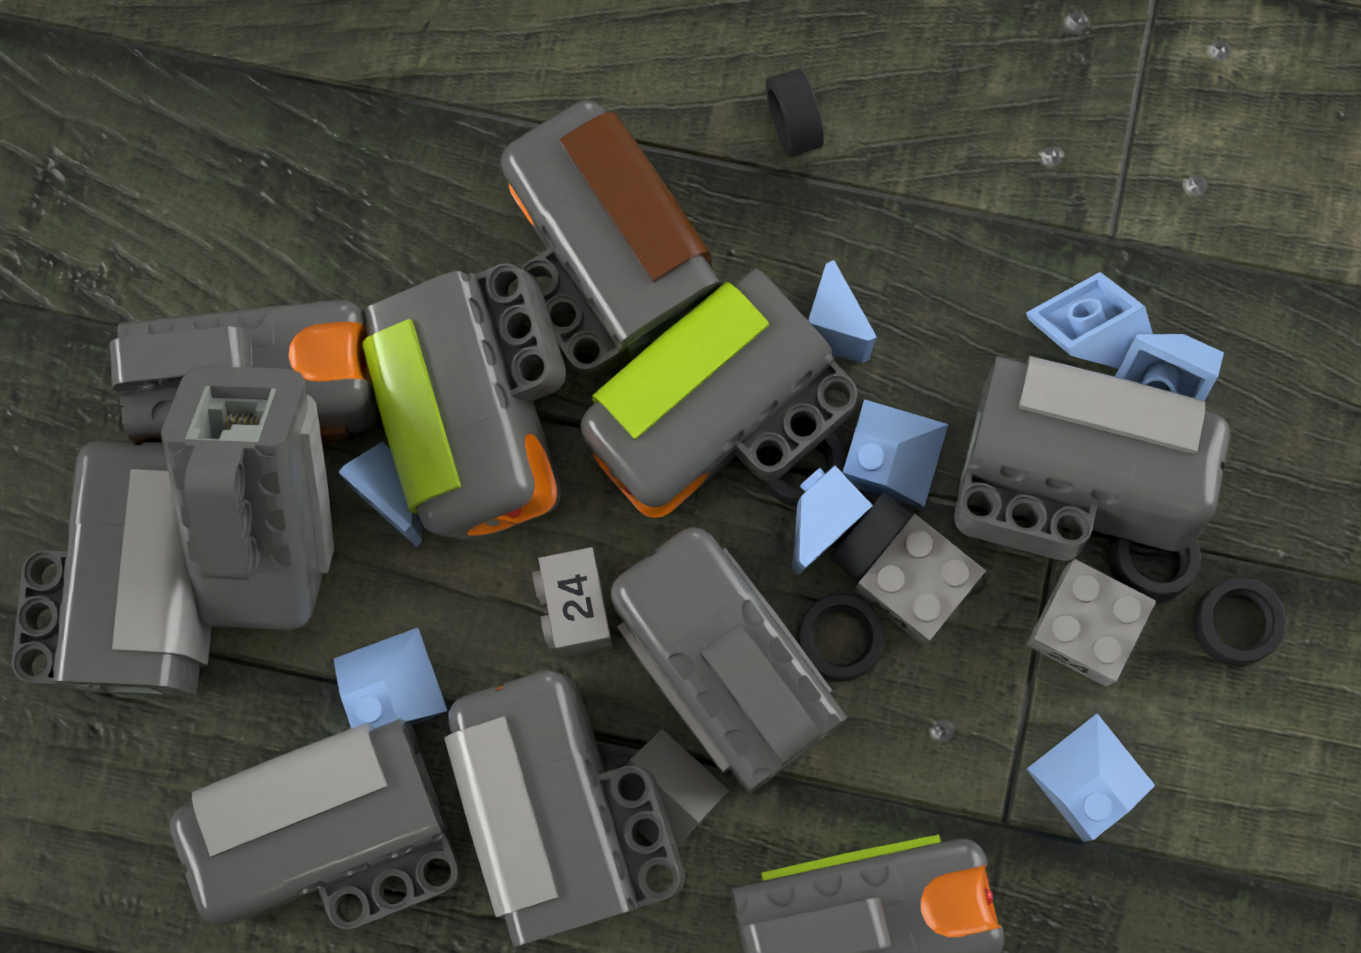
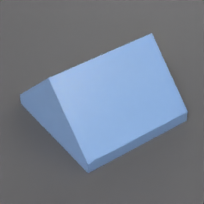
(840, 318)

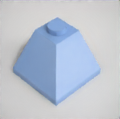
(1093, 320)
(1172, 364)
(894, 453)
(377, 482)
(824, 515)
(389, 682)
(1091, 778)

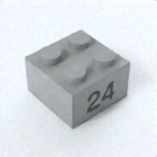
(919, 580)
(574, 603)
(1091, 623)

